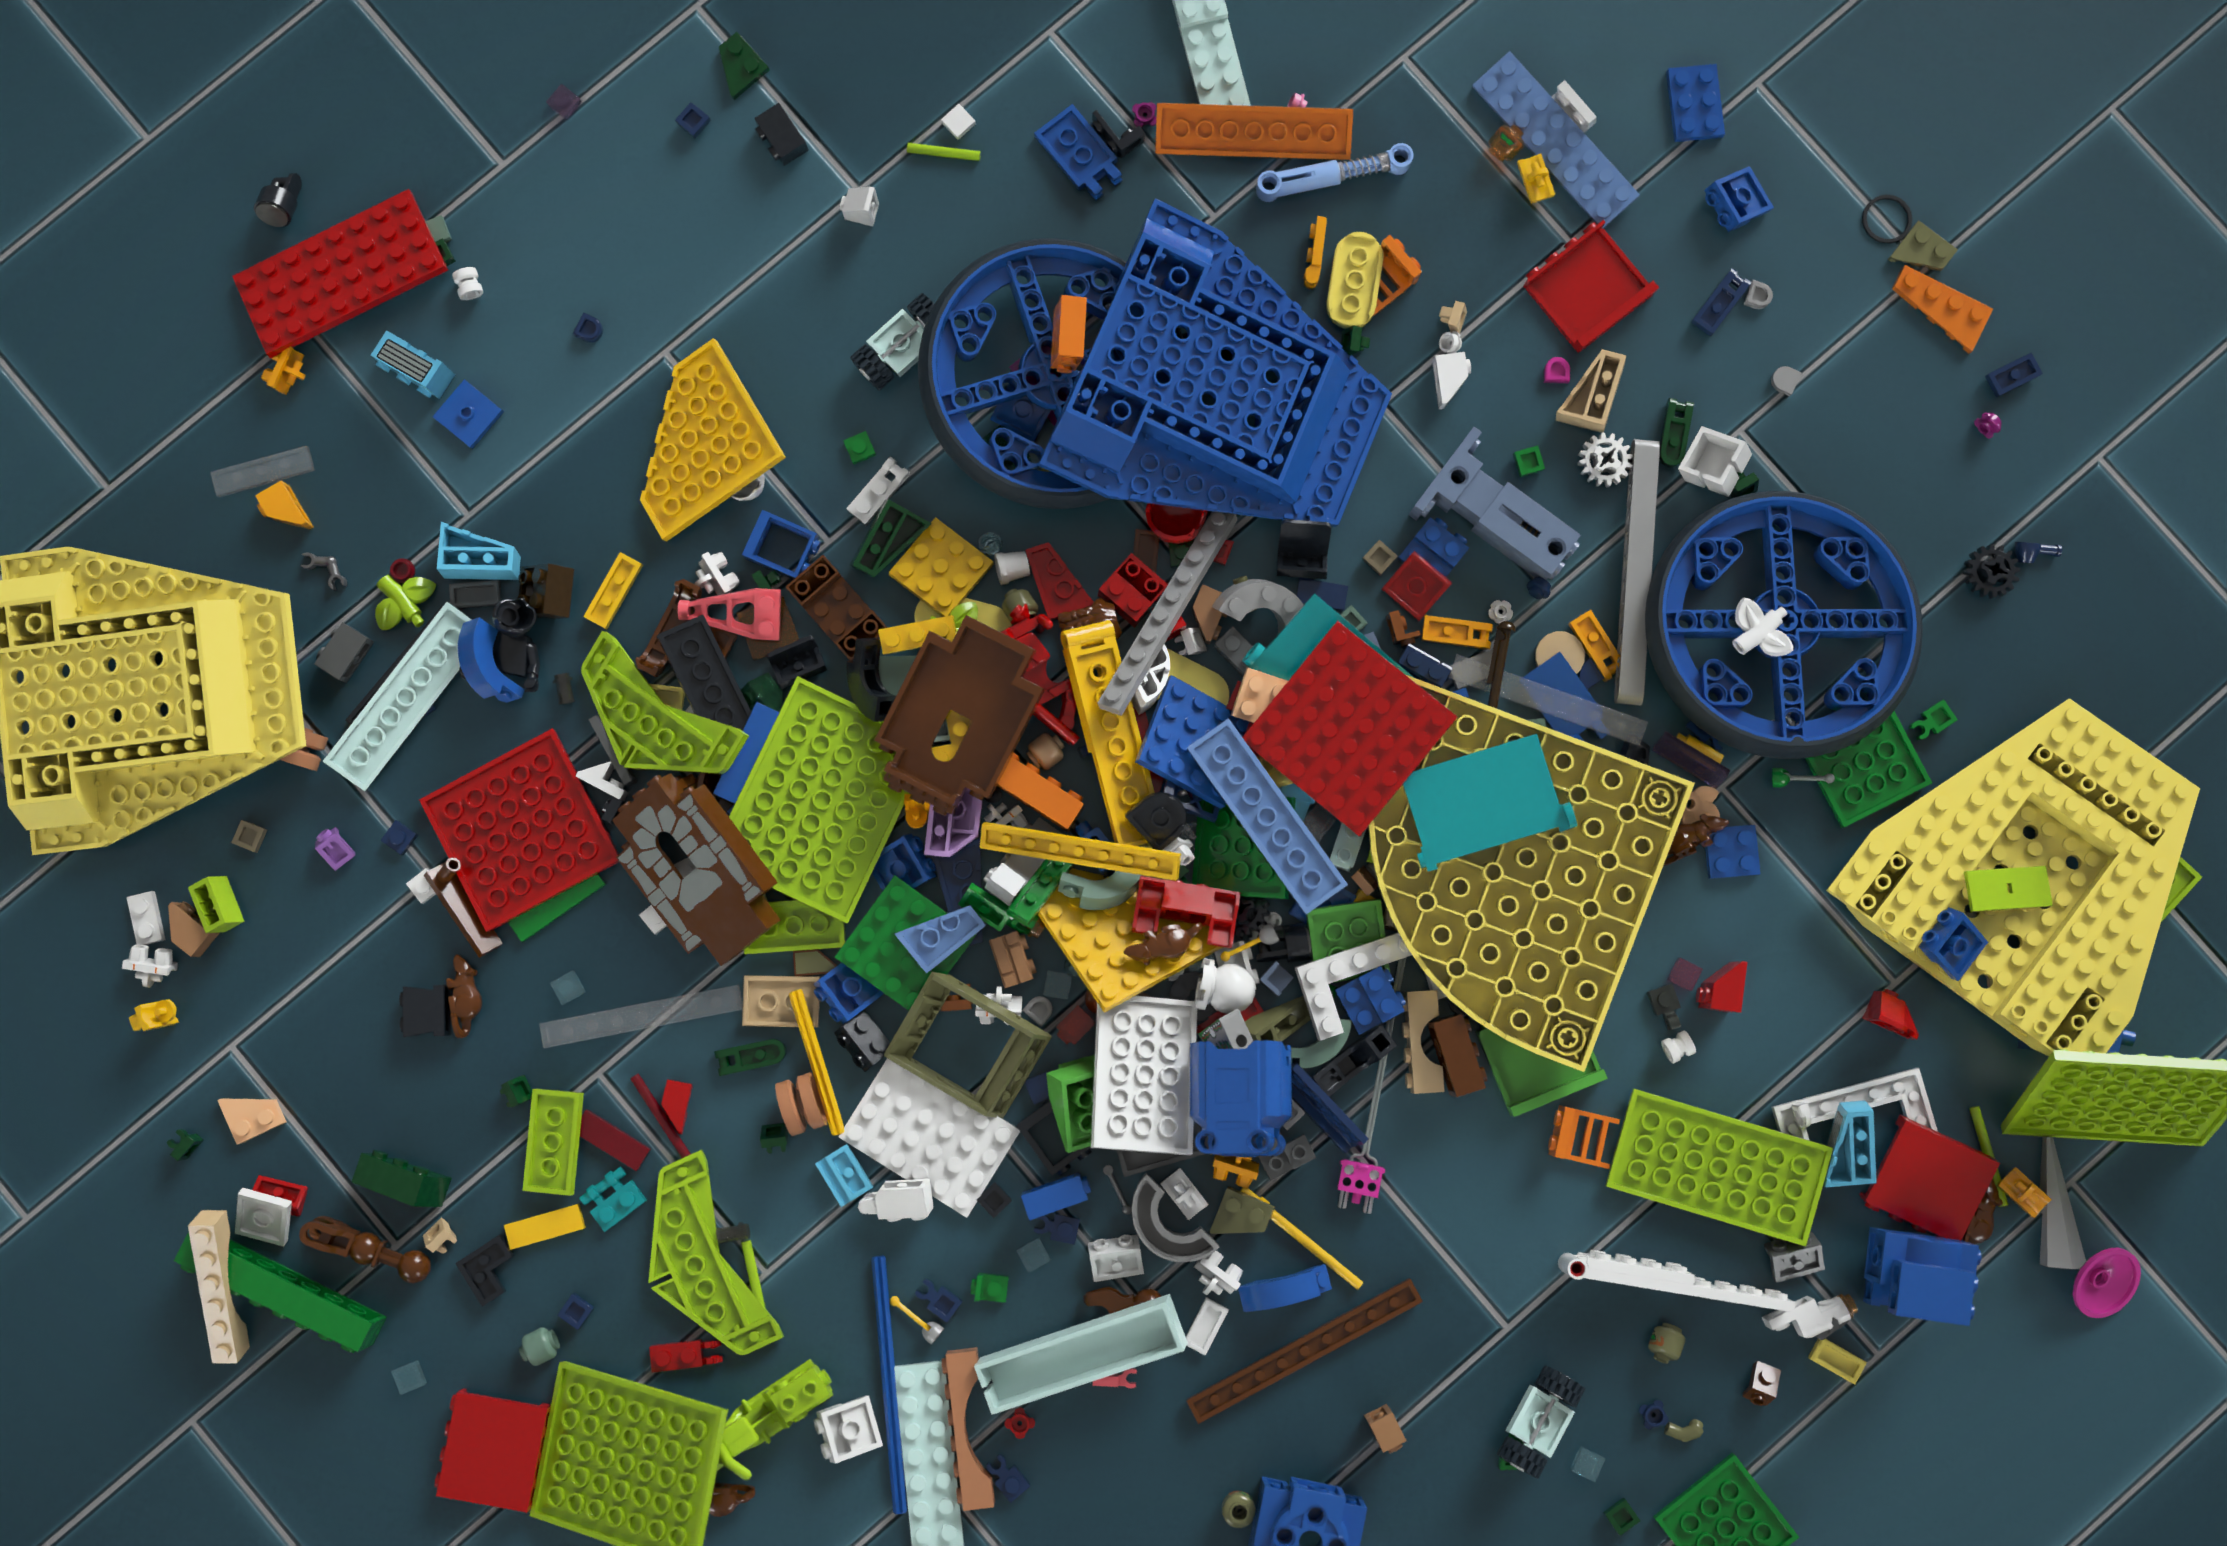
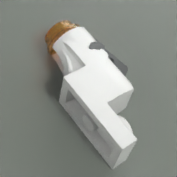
(1814, 1319)

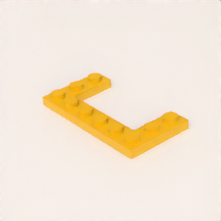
(911, 637)

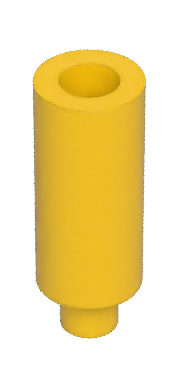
(1702, 747)

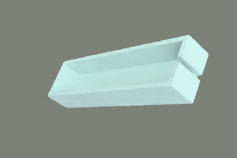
(1081, 1354)

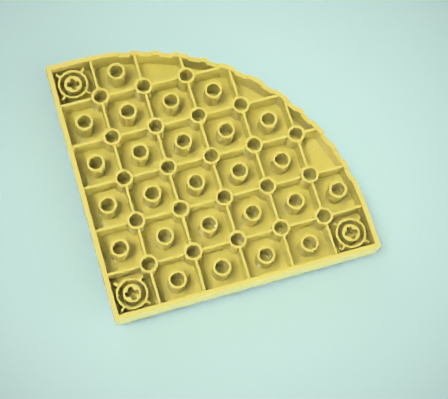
(1546, 922)

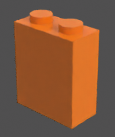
(1068, 333)

